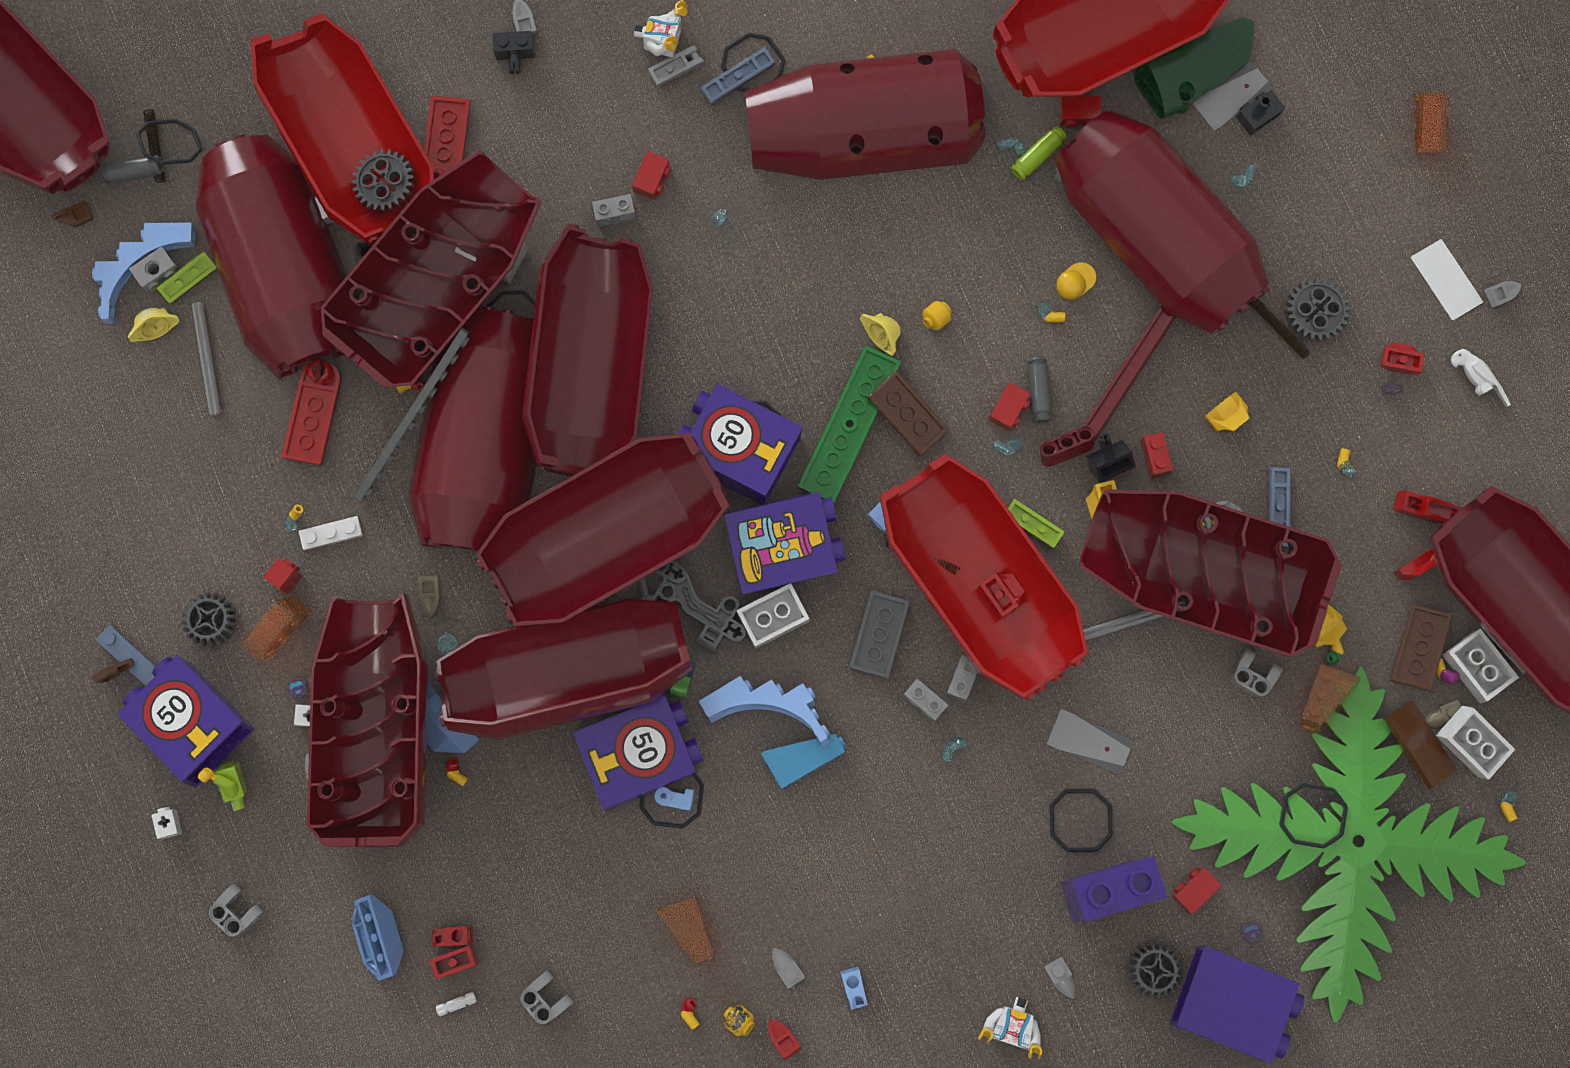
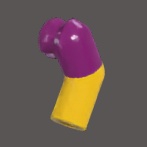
(1447, 675)

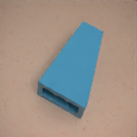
(800, 759)

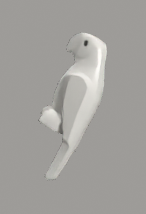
(1479, 374)

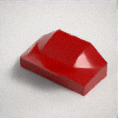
(1402, 359)
(1417, 566)
(1003, 591)

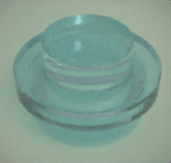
(719, 217)
(447, 643)

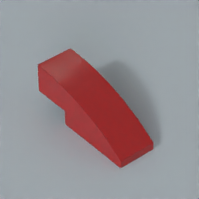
(1424, 507)

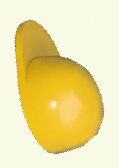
(1076, 281)

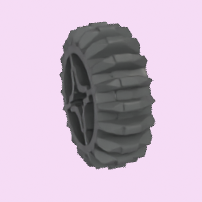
(221, 631)
(1158, 962)

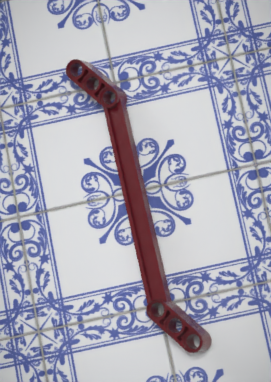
(1111, 398)

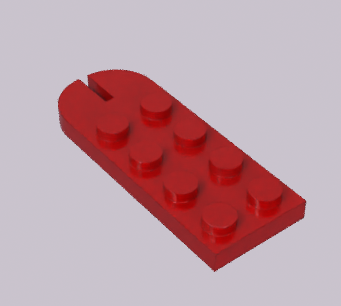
(446, 132)
(312, 413)

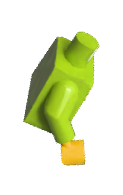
(230, 782)

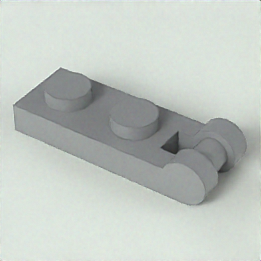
(676, 66)

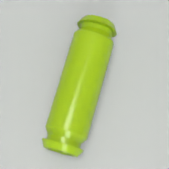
(1039, 153)

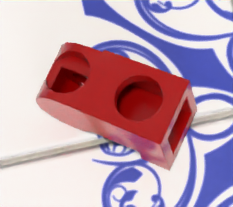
(452, 936)

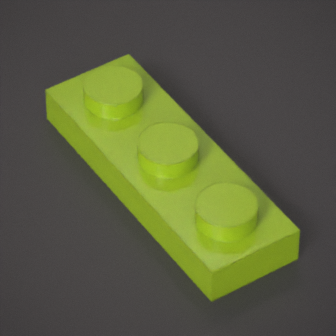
(186, 277)
(1035, 524)

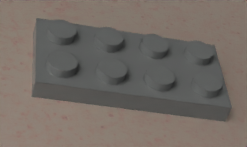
(879, 634)

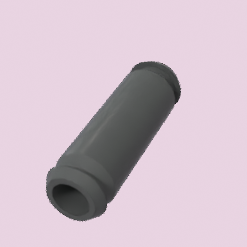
(130, 170)
(1039, 389)

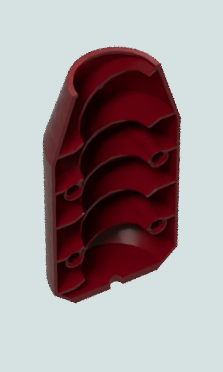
(873, 106)
(418, 285)
(1231, 575)
(368, 726)

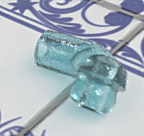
(1014, 143)
(1246, 178)
(1008, 448)
(951, 746)

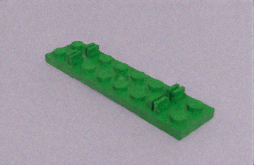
(839, 443)

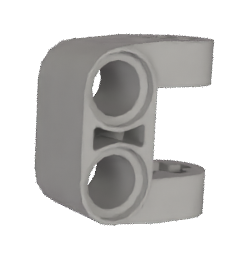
(1251, 677)
(231, 915)
(541, 1002)

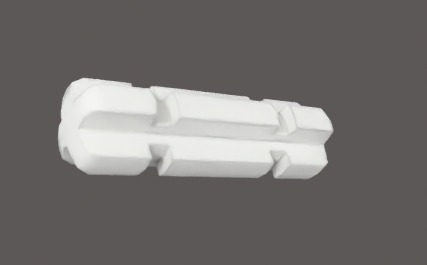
(456, 1004)

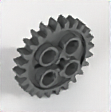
(371, 194)
(1331, 321)

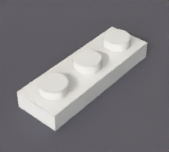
(330, 533)

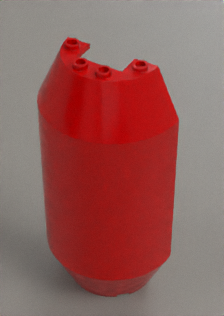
(1081, 44)
(332, 115)
(963, 521)

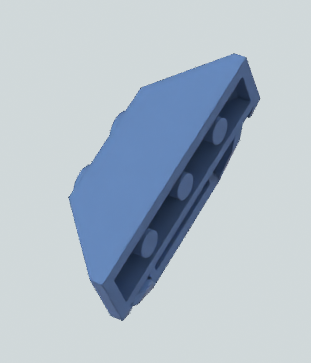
(439, 737)
(377, 937)

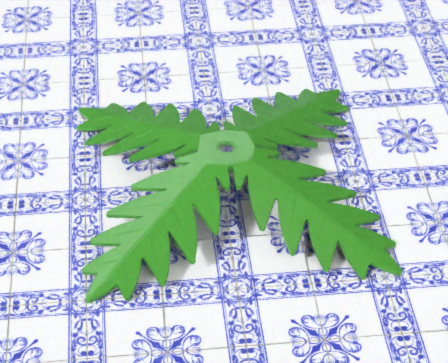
(1353, 887)

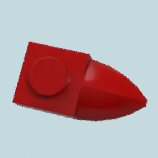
(783, 1039)

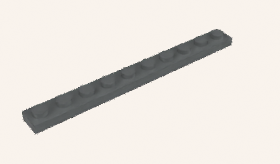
(417, 408)

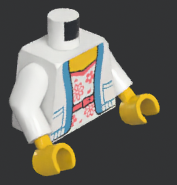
(663, 31)
(1014, 1027)

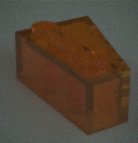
(1431, 122)
(275, 627)
(1327, 695)

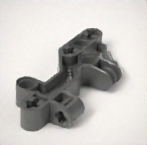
(715, 620)

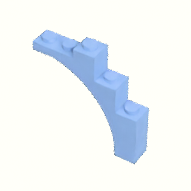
(115, 274)
(737, 697)

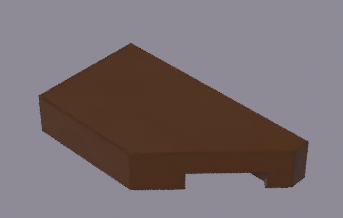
(74, 215)
(113, 671)

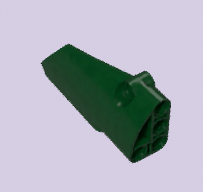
(1195, 68)

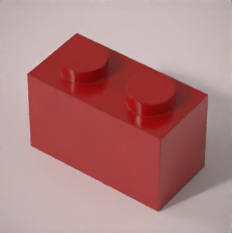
(1079, 110)
(651, 175)
(1009, 406)
(1156, 455)
(283, 575)
(1196, 890)
(454, 962)

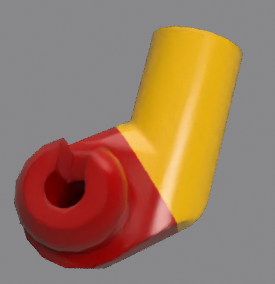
(417, 387)
(453, 772)
(687, 1012)

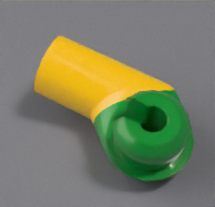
(1335, 653)

